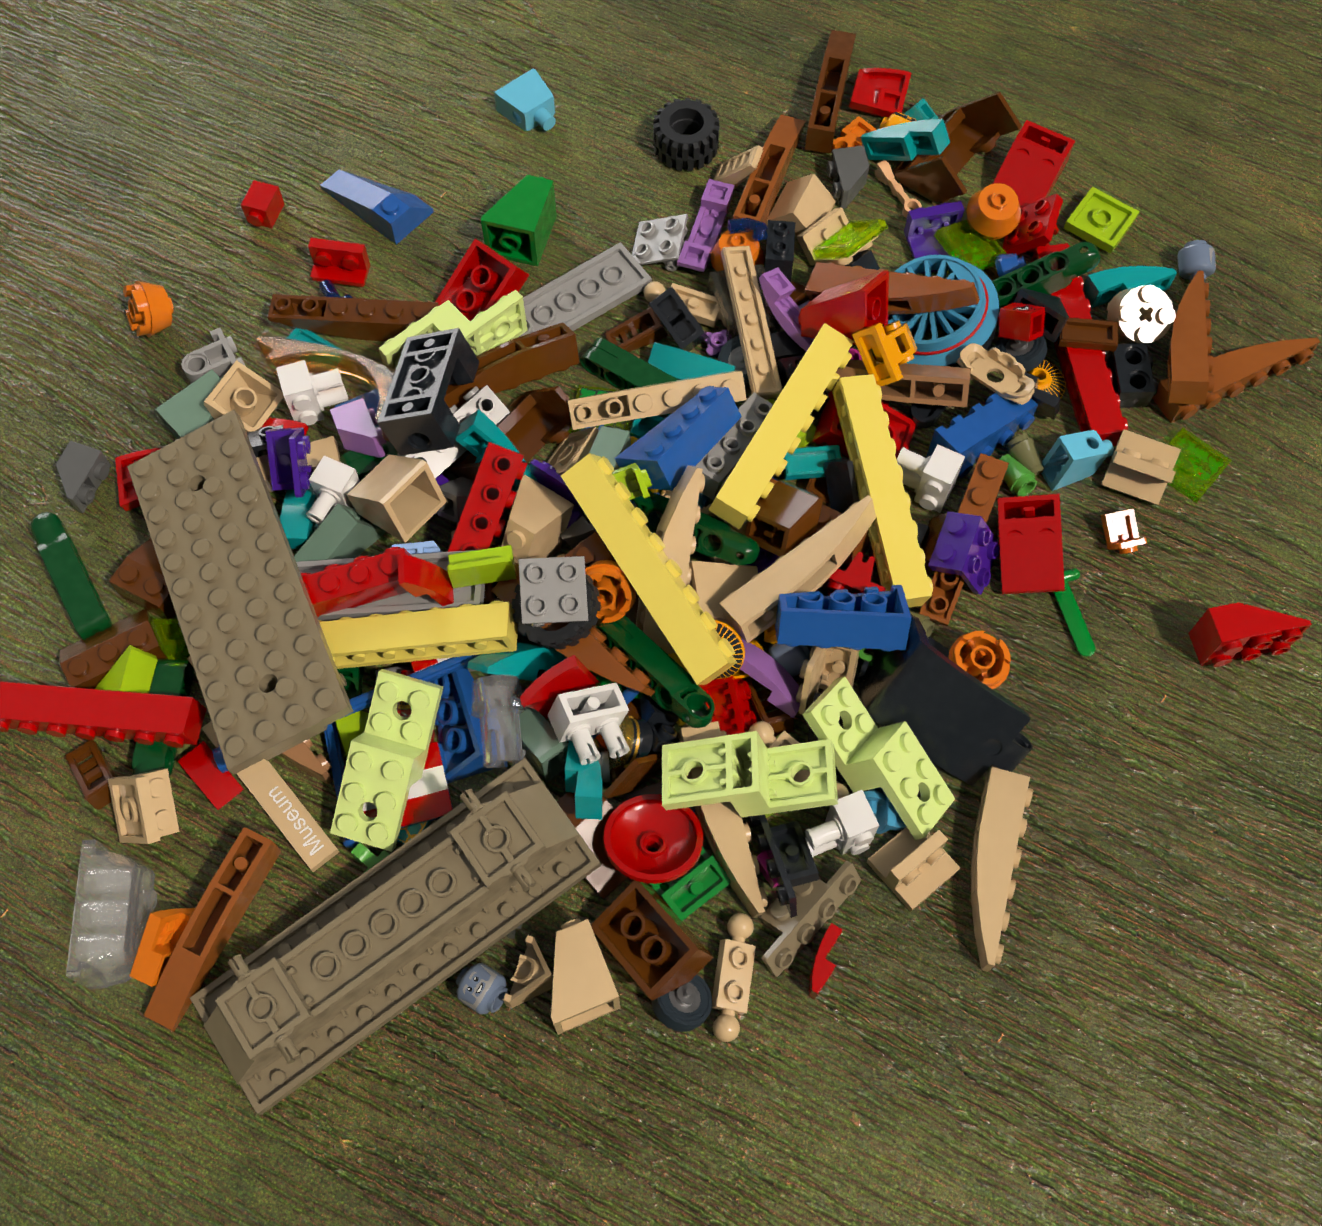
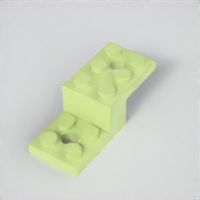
(486, 331)
(880, 757)
(386, 760)
(748, 774)

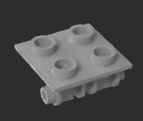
(660, 241)
(553, 590)

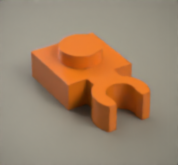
(852, 134)

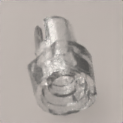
(498, 707)

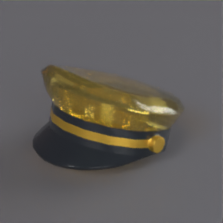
(638, 737)

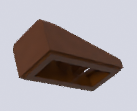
(639, 321)
(777, 719)
(98, 793)

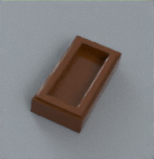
(1089, 334)

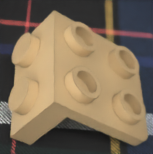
(821, 231)
(822, 669)

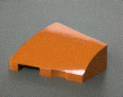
(158, 943)

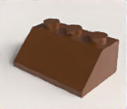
(91, 659)
(650, 941)

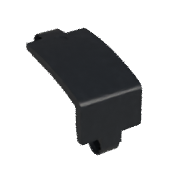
(948, 710)

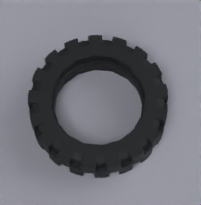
(564, 636)

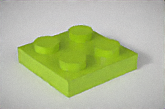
(1101, 220)

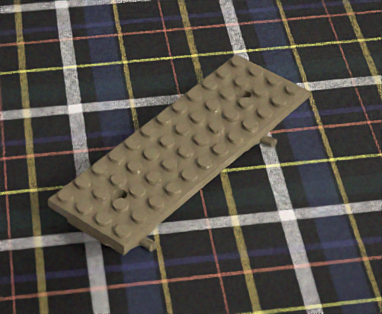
(238, 594)
(392, 935)

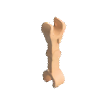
(885, 175)

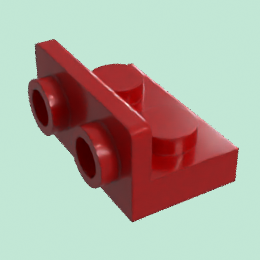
(339, 262)
(731, 704)

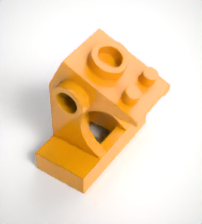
(890, 345)

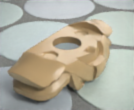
(1014, 385)

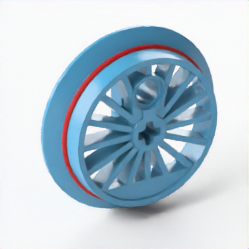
(976, 329)

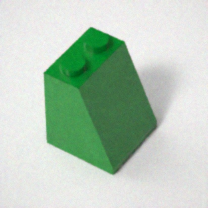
(522, 220)

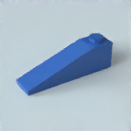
(381, 206)
(458, 730)

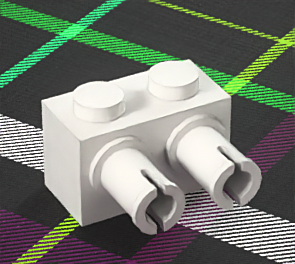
(310, 393)
(931, 476)
(331, 484)
(588, 713)
(848, 827)

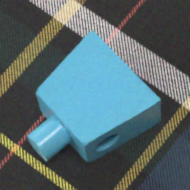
(527, 102)
(1075, 458)

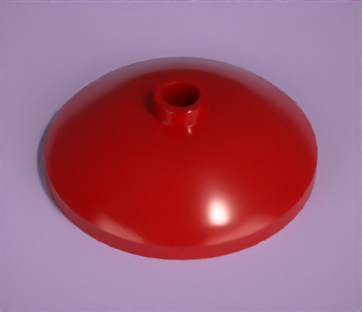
(646, 824)

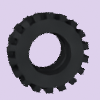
(686, 118)

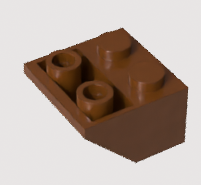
(785, 518)

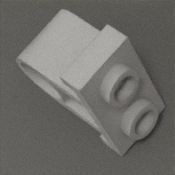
(214, 356)

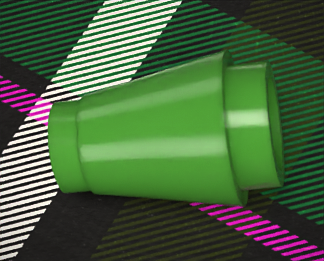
(1018, 477)

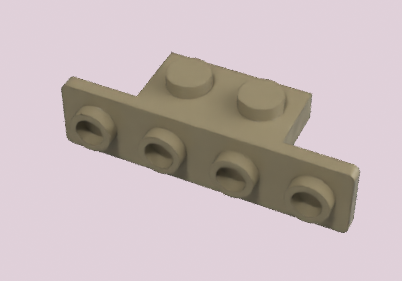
(815, 905)

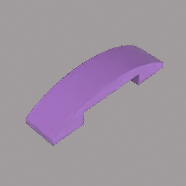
(707, 226)
(777, 294)
(773, 676)

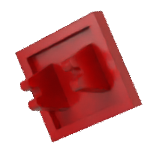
(1035, 226)
(854, 578)

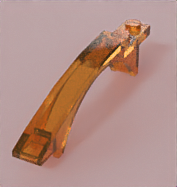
(326, 358)

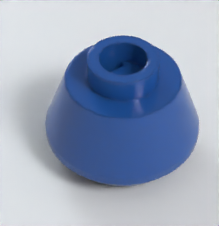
(1008, 262)

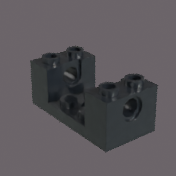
(415, 408)

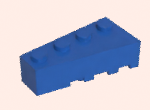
(983, 429)
(683, 437)
(844, 619)

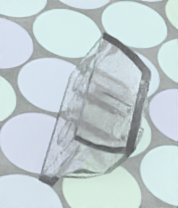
(108, 916)

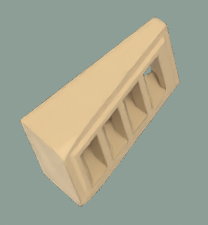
(739, 167)

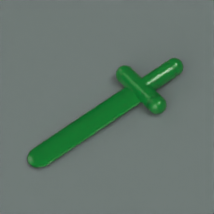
(1073, 615)

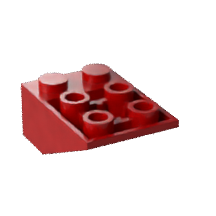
(1034, 162)
(1031, 544)
(1244, 633)

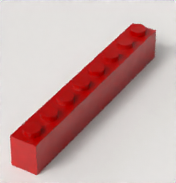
(1085, 370)
(100, 713)

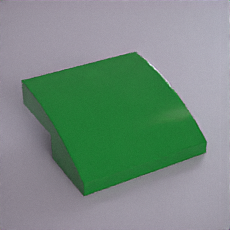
(695, 887)

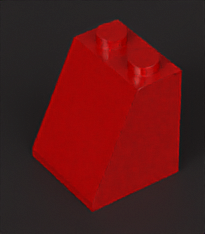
(848, 306)

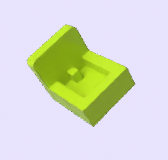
(634, 479)

